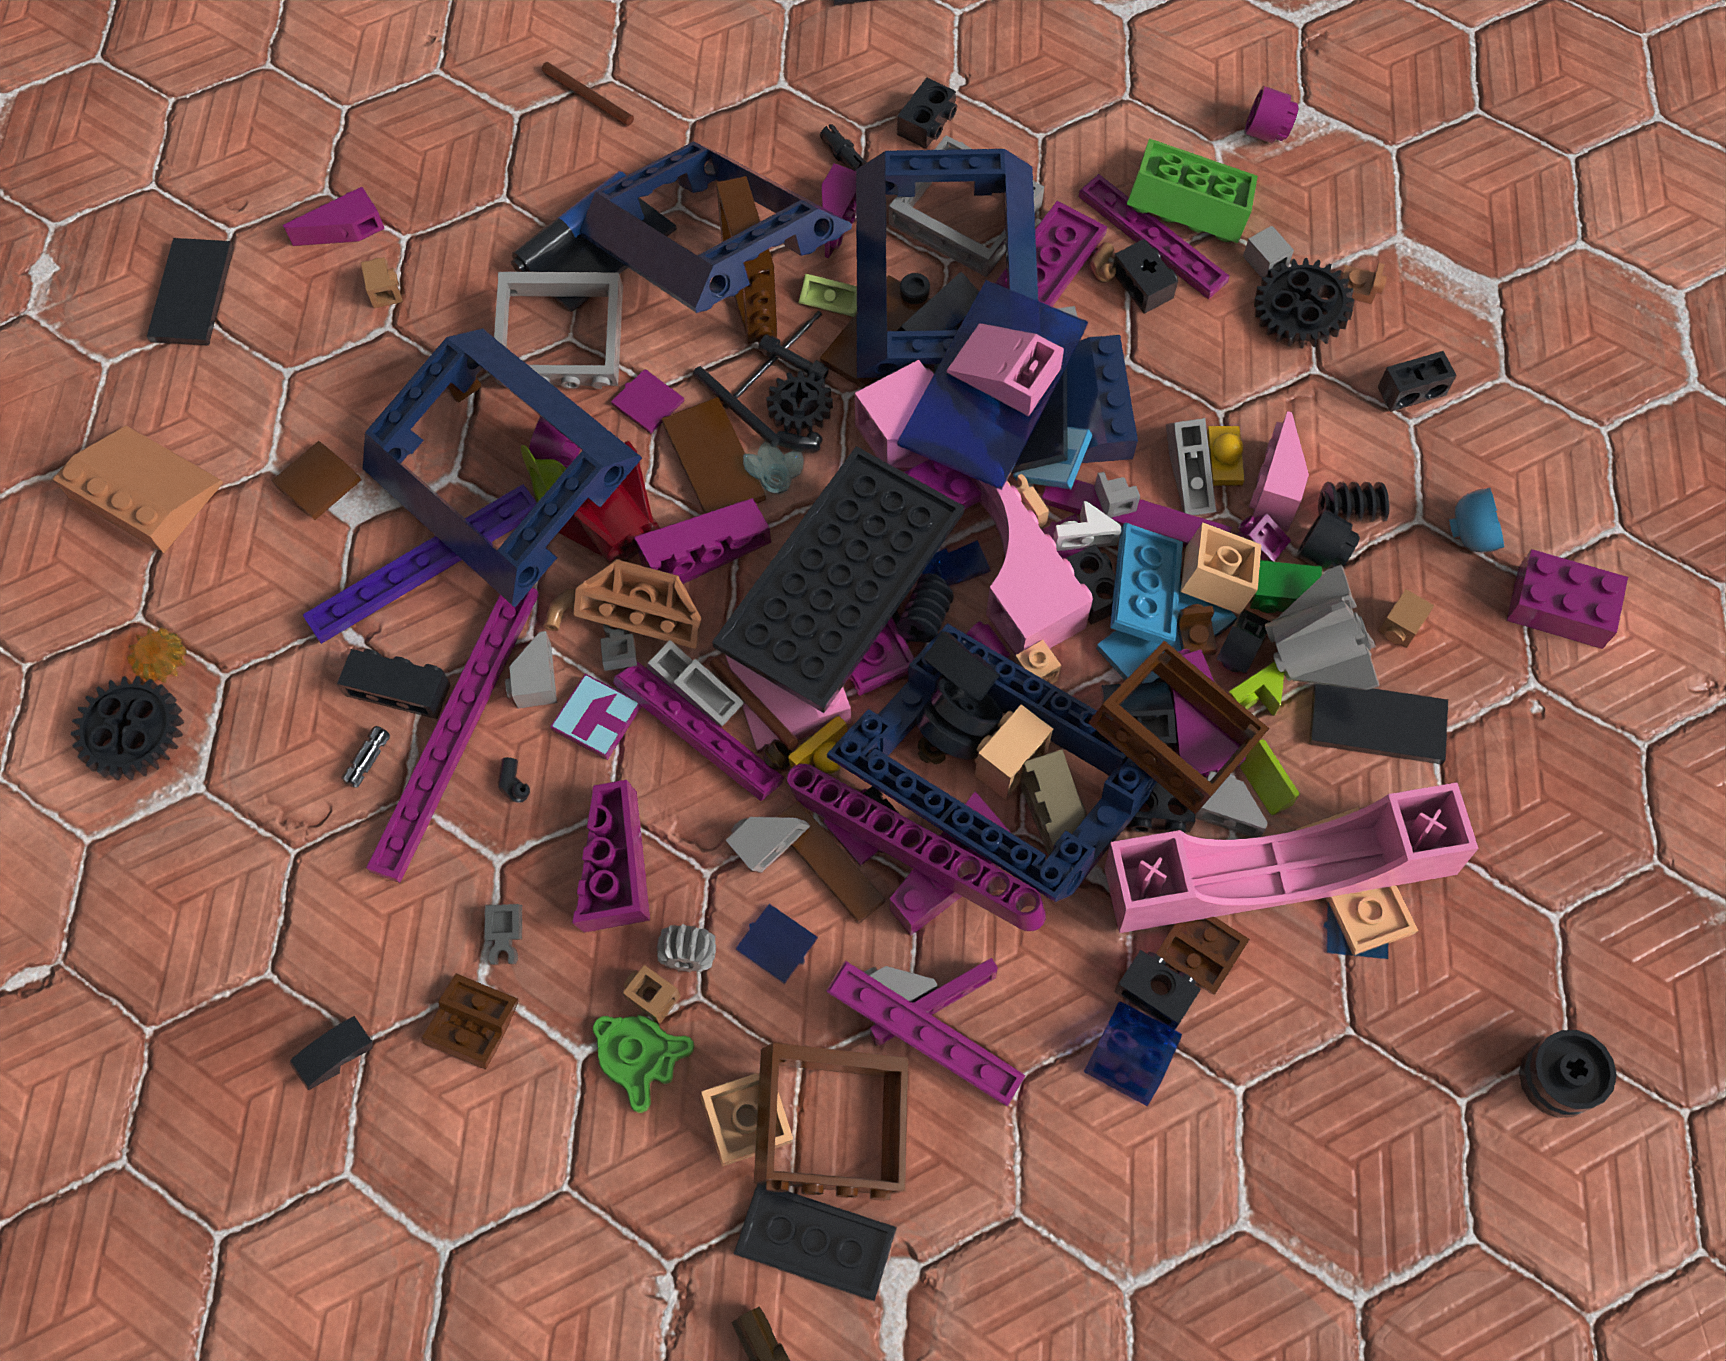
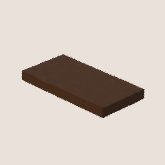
(842, 353)
(712, 456)

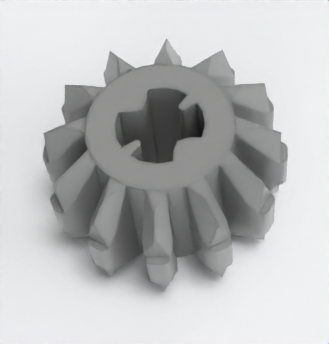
(686, 948)

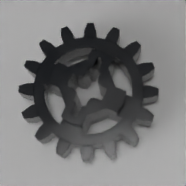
(784, 401)

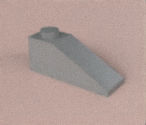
(1191, 465)

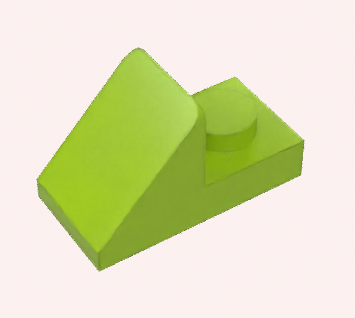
(1262, 686)

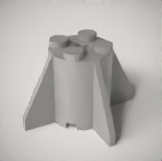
(1323, 638)

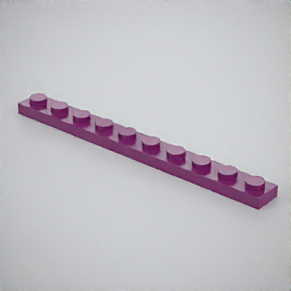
(449, 738)

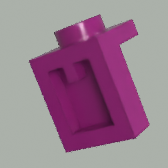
(1264, 532)

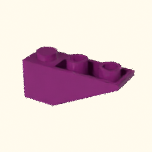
(839, 198)
(339, 221)

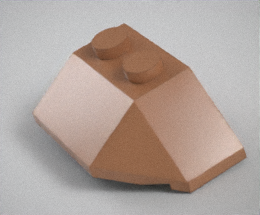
(639, 602)

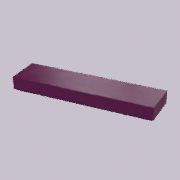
(946, 995)

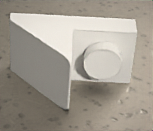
(1093, 529)

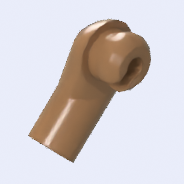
(1099, 263)
(557, 608)

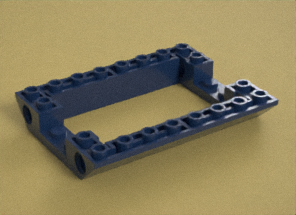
(895, 173)
(617, 228)
(591, 475)
(874, 736)

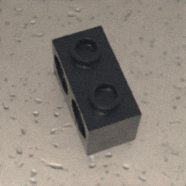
(926, 113)
(1416, 381)
(1098, 582)
(1160, 816)

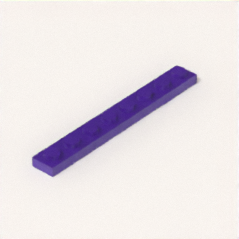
(413, 568)

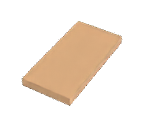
(1371, 915)

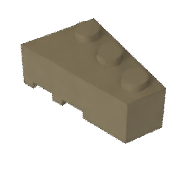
(1051, 797)

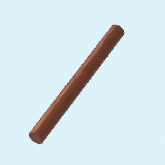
(587, 93)
(754, 703)

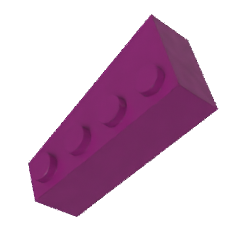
(704, 541)
(613, 868)
(922, 898)

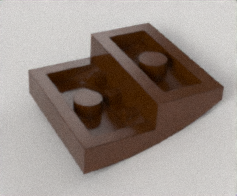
(316, 480)
(1203, 950)
(470, 1021)

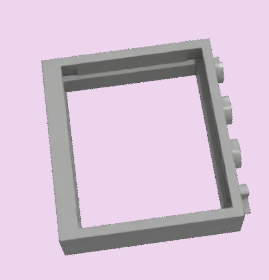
(944, 238)
(567, 285)

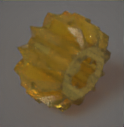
(157, 655)

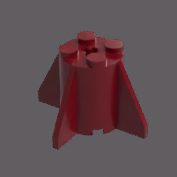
(613, 526)

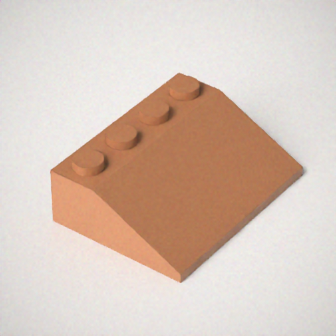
(138, 486)

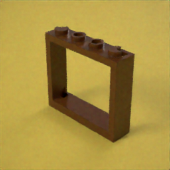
(757, 300)
(1153, 754)
(894, 1124)

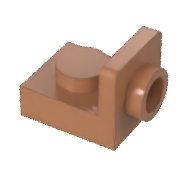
(1365, 282)

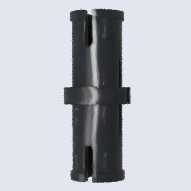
(842, 148)

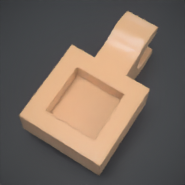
(1032, 500)

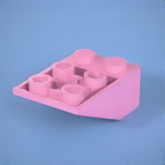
(1008, 365)
(1281, 476)

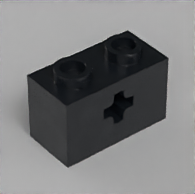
(1145, 275)

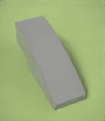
(694, 683)

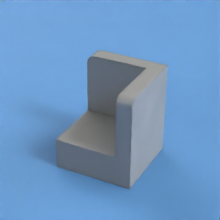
(1267, 251)
(1116, 496)

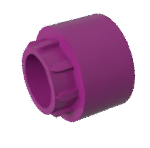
(1271, 115)
(551, 444)

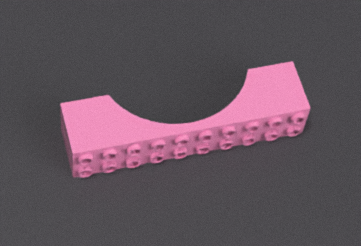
(1035, 588)
(1384, 845)

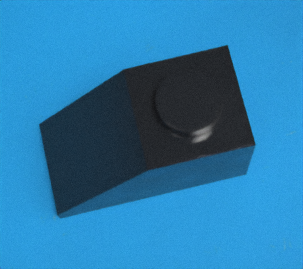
(1243, 642)

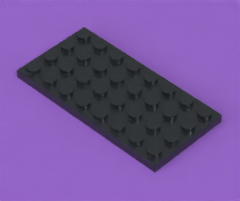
(838, 578)

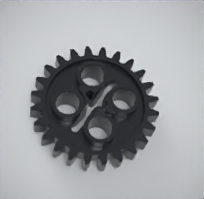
(1304, 303)
(127, 728)

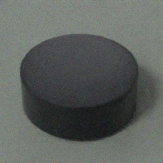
(915, 288)

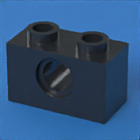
(1137, 989)

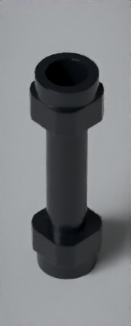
(771, 347)

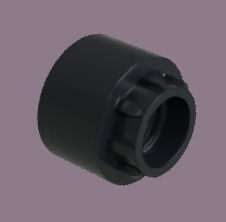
(1328, 541)

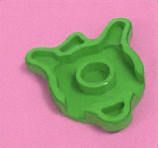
(636, 1053)

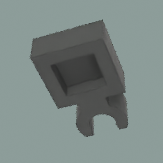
(618, 649)
(503, 925)

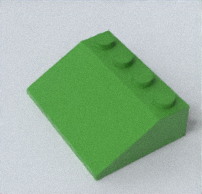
(1193, 191)

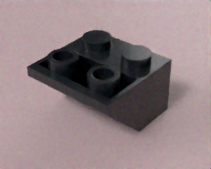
(1151, 706)

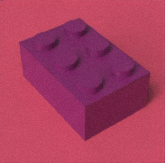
(1567, 599)

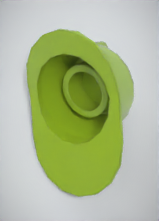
(542, 472)

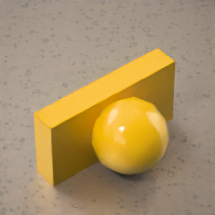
(1226, 455)
(815, 749)

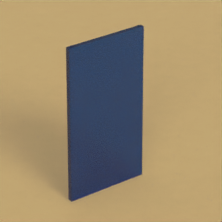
(968, 427)

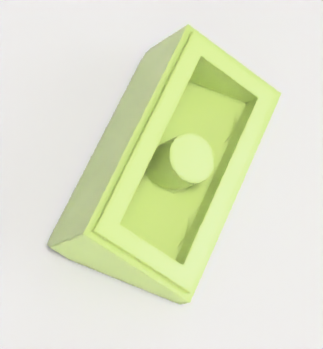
(829, 295)

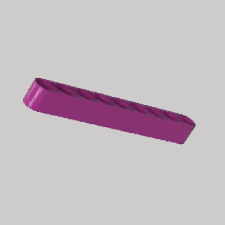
(922, 855)

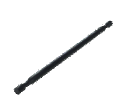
(762, 369)

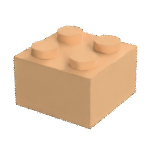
(1221, 568)
(1002, 757)
(733, 1119)

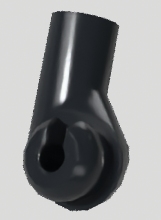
(807, 444)
(509, 783)

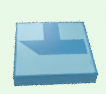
(1062, 473)

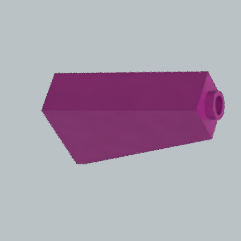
(1197, 737)

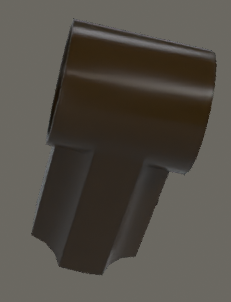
(758, 1337)

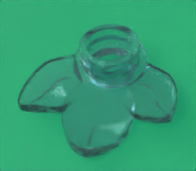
(773, 464)

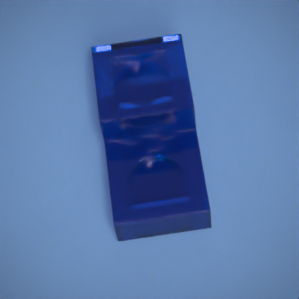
(959, 564)

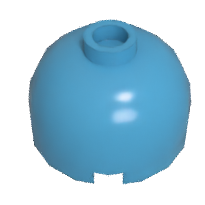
(1477, 522)

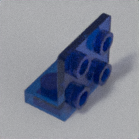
(1133, 1053)

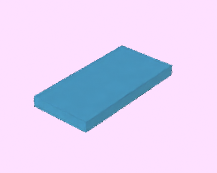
(1147, 585)
(1128, 652)

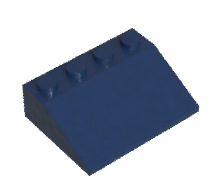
(1101, 399)

